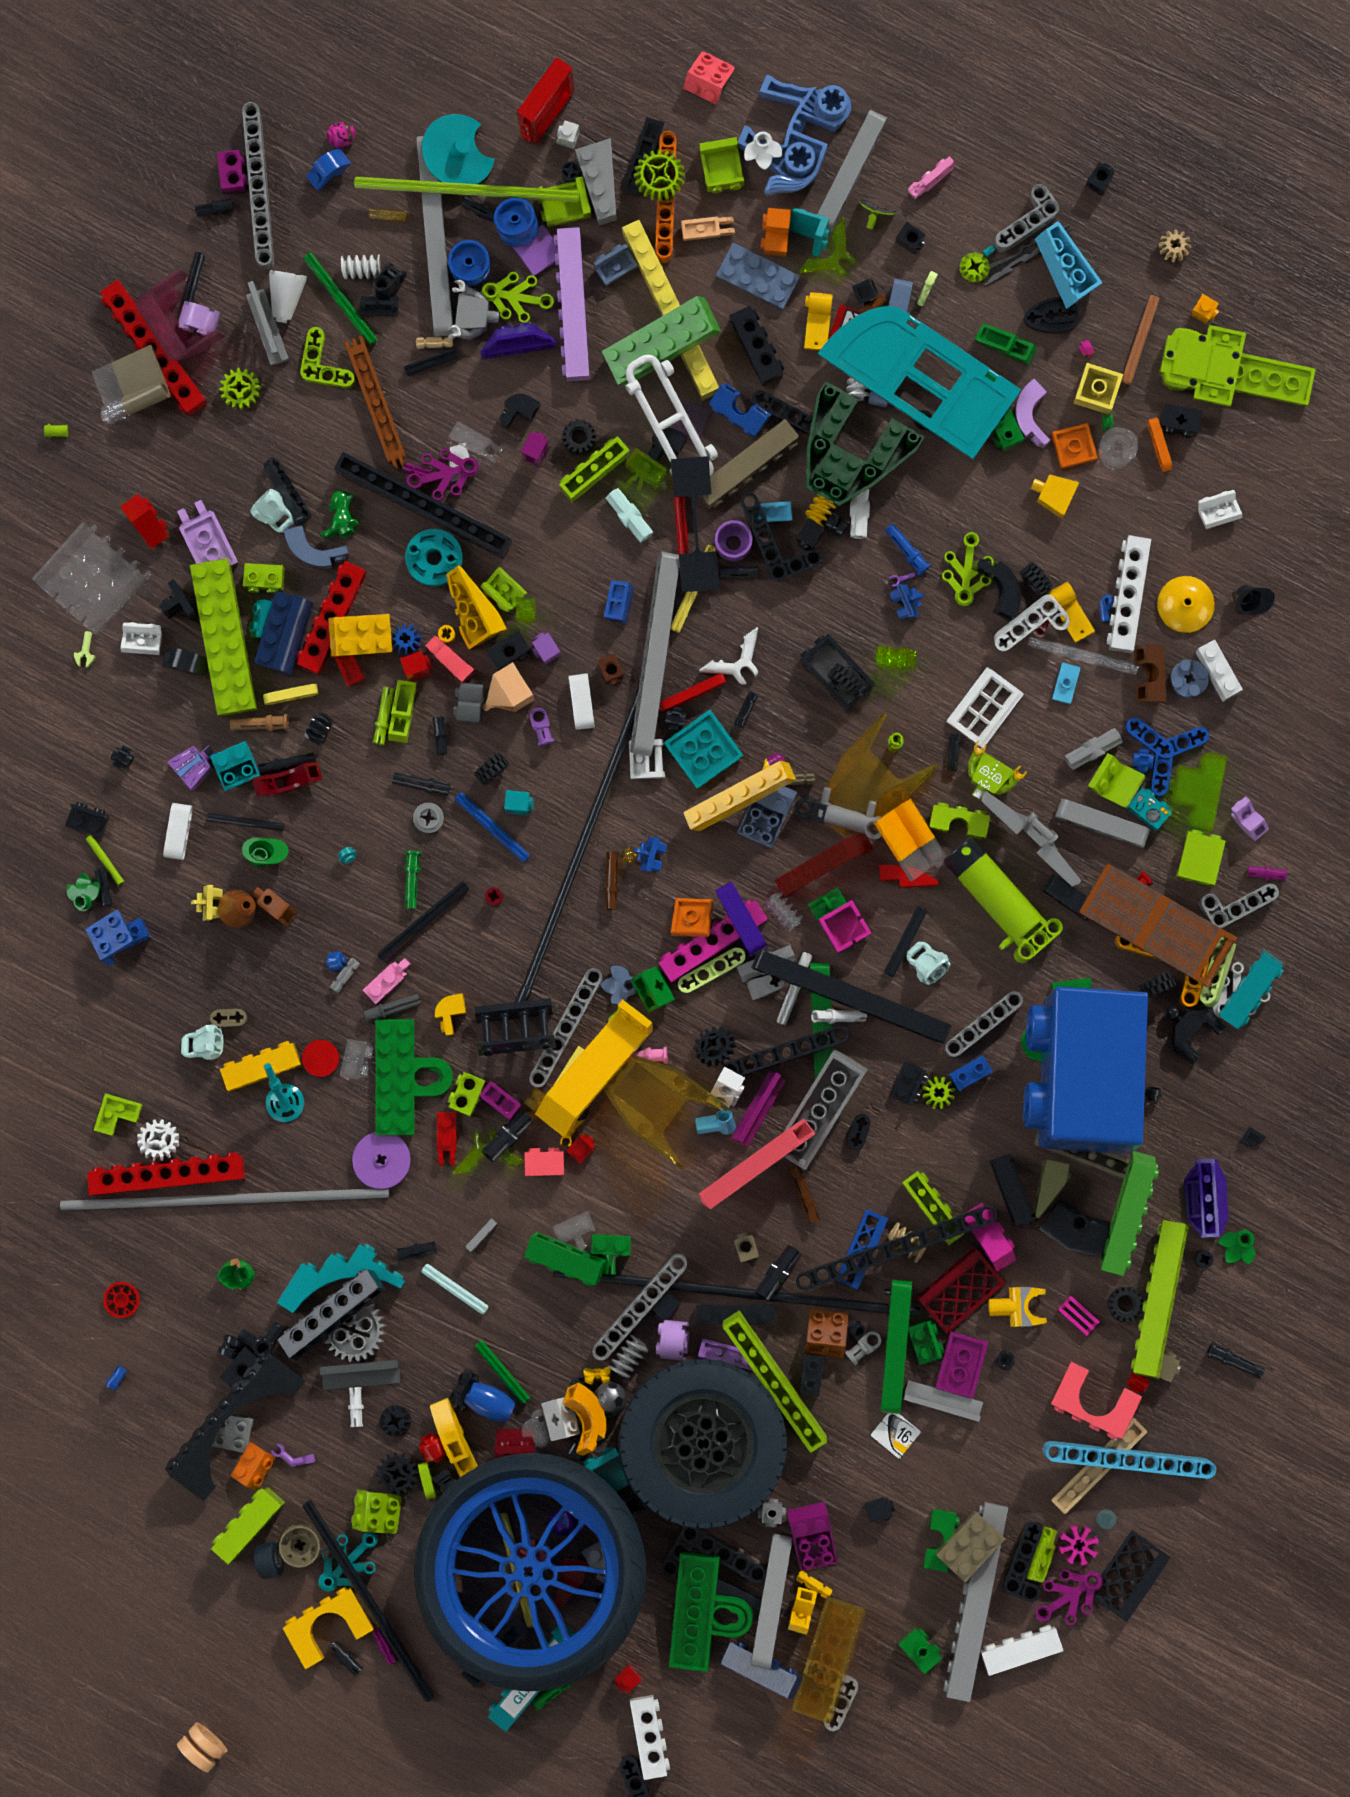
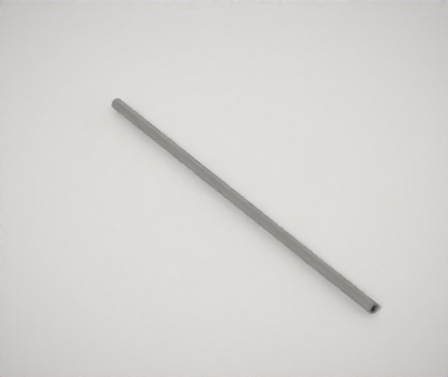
(224, 1199)

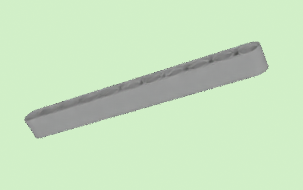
(436, 253)
(655, 654)

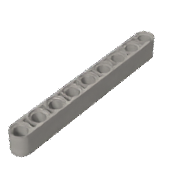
(258, 177)

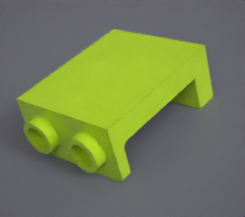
(721, 165)
(564, 212)
(1201, 858)

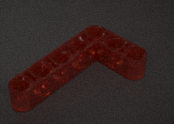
(823, 863)

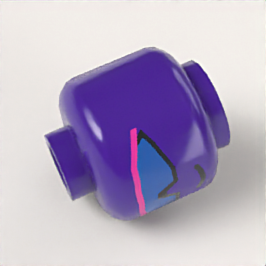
(565, 1525)

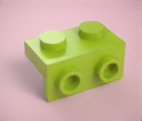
(503, 590)

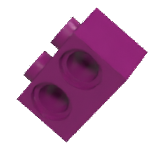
(228, 172)
(535, 448)
(500, 1100)

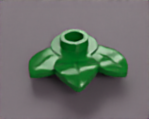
(83, 890)
(1236, 1248)

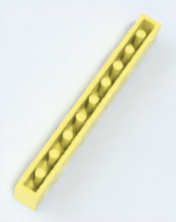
(666, 302)

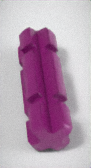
(410, 468)
(384, 1646)

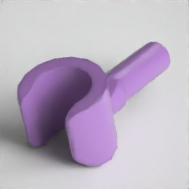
(901, 578)

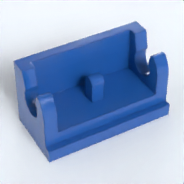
(619, 601)

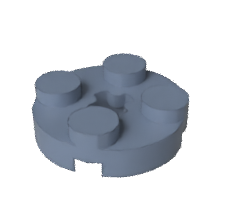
(1200, 677)

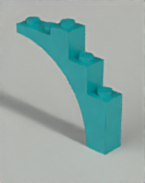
(308, 1280)

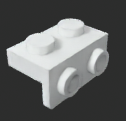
(1219, 509)
(141, 638)

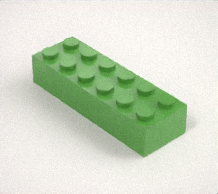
(663, 339)
(1128, 1213)

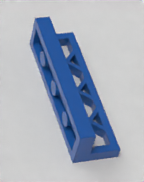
(874, 1239)

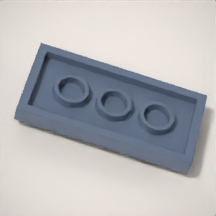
(757, 276)

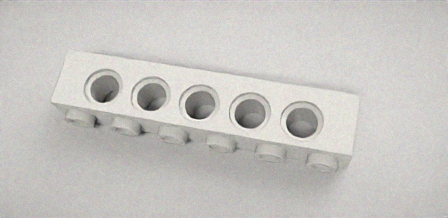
(1141, 547)

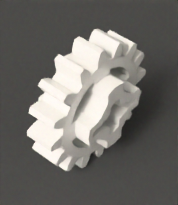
(163, 1134)

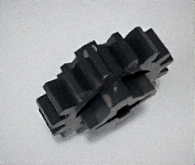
(714, 1046)
(409, 1477)

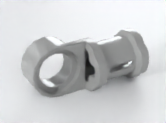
(864, 1346)

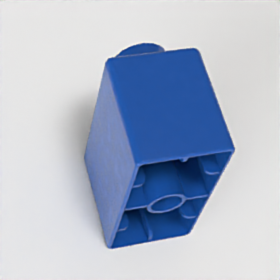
(1089, 1070)

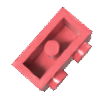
(544, 1163)

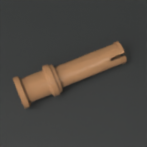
(270, 723)

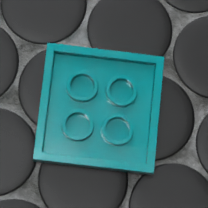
(703, 749)

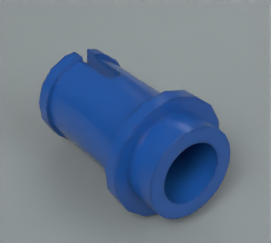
(116, 1377)

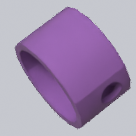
(730, 529)

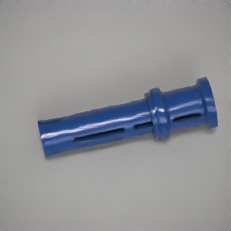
(913, 556)

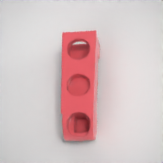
(450, 660)

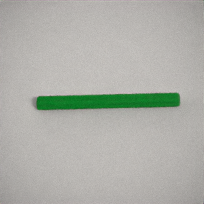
(340, 299)

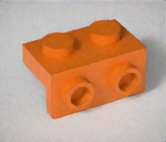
(253, 1466)

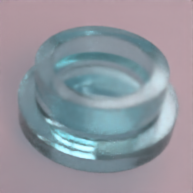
(1106, 1519)

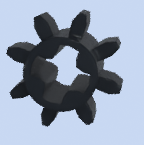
(675, 718)
(122, 757)

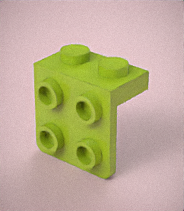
(376, 1512)

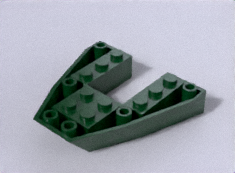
(837, 472)

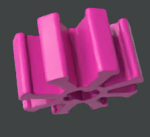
(1072, 1541)

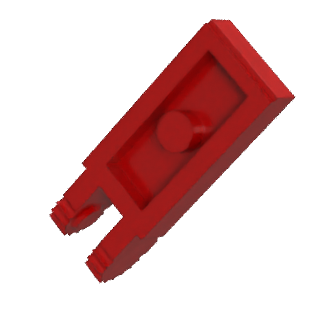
(446, 1135)

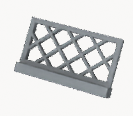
(266, 325)

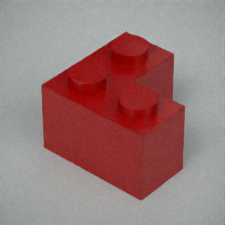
(144, 519)

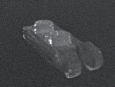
(473, 441)

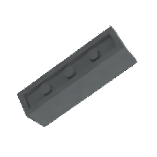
(360, 1374)

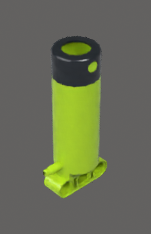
(1001, 900)

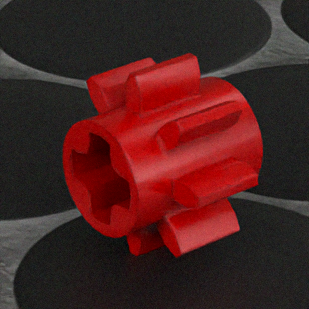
(1137, 1383)

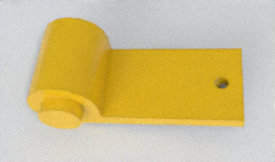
(818, 320)
(1079, 624)

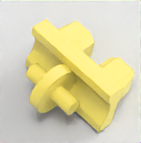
(209, 895)

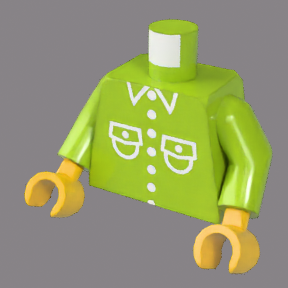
(990, 774)

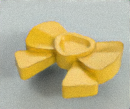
(590, 1374)

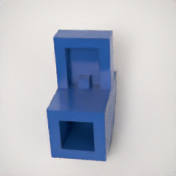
(326, 167)

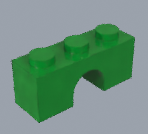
(944, 1522)

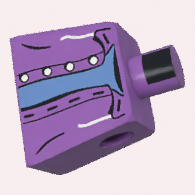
(192, 765)

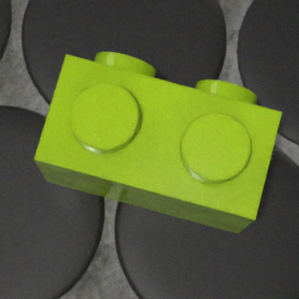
(263, 577)

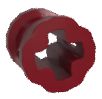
(490, 891)

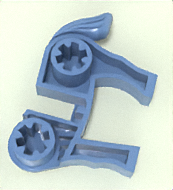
(800, 153)

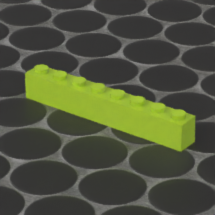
(1160, 1299)
(774, 1381)

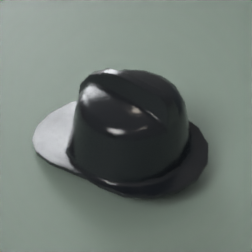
(1253, 599)

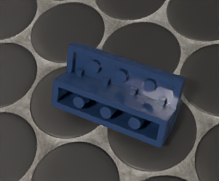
(284, 633)

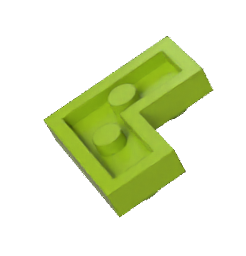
(113, 1109)

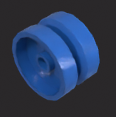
(516, 222)
(466, 252)

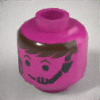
(340, 134)

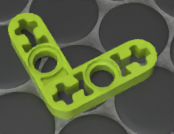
(314, 364)

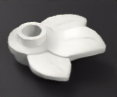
(762, 152)

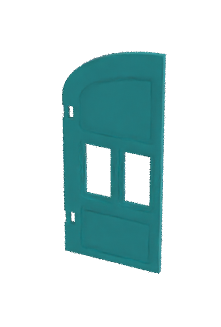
(881, 351)

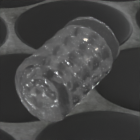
(782, 911)

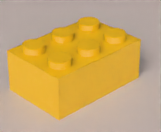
(360, 635)

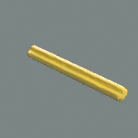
(686, 604)

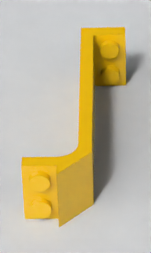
(594, 1069)

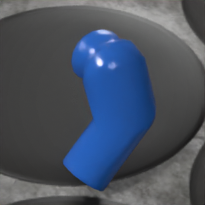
(1104, 607)

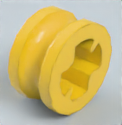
(452, 634)

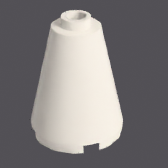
(285, 293)

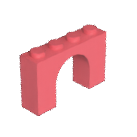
(1068, 1399)

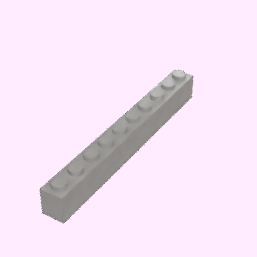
(974, 1614)

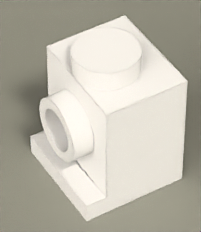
(568, 134)

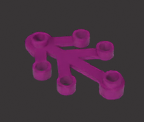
(445, 473)
(1072, 1594)

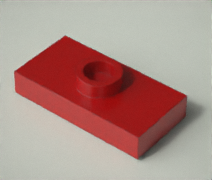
(350, 669)

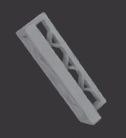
(943, 1400)

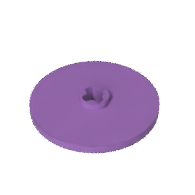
(379, 1175)

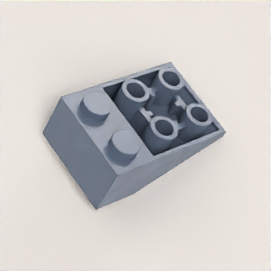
(766, 816)

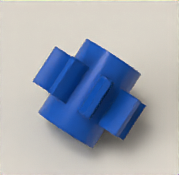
(1142, 760)

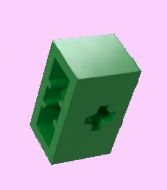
(652, 989)

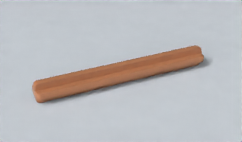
(1140, 339)

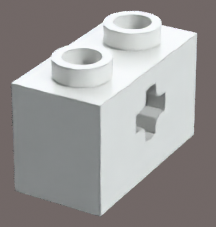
(560, 1419)

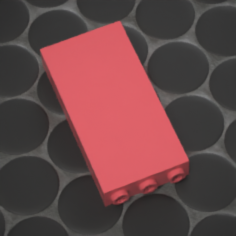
(756, 1164)

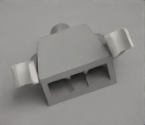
(471, 314)

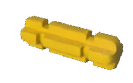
(813, 1584)

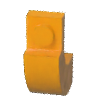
(591, 1414)

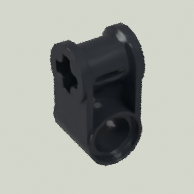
(389, 278)

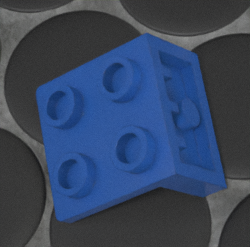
(109, 936)

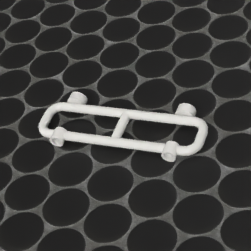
(664, 370)

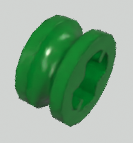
(1107, 422)

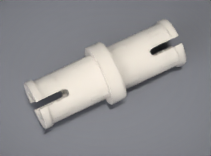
(355, 1407)

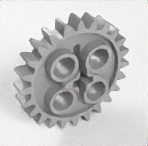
(348, 1346)

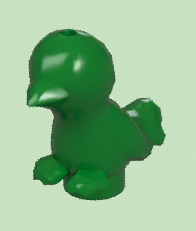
(342, 522)

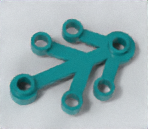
(359, 1567)

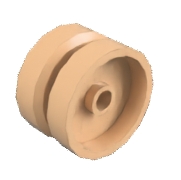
(202, 1747)

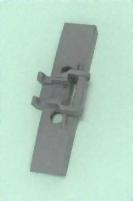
(1046, 839)

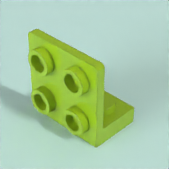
(1116, 781)

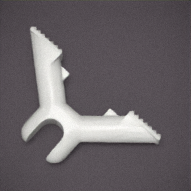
(744, 662)

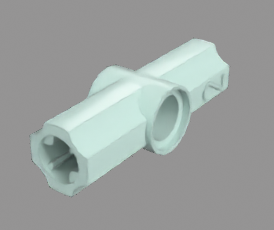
(629, 515)

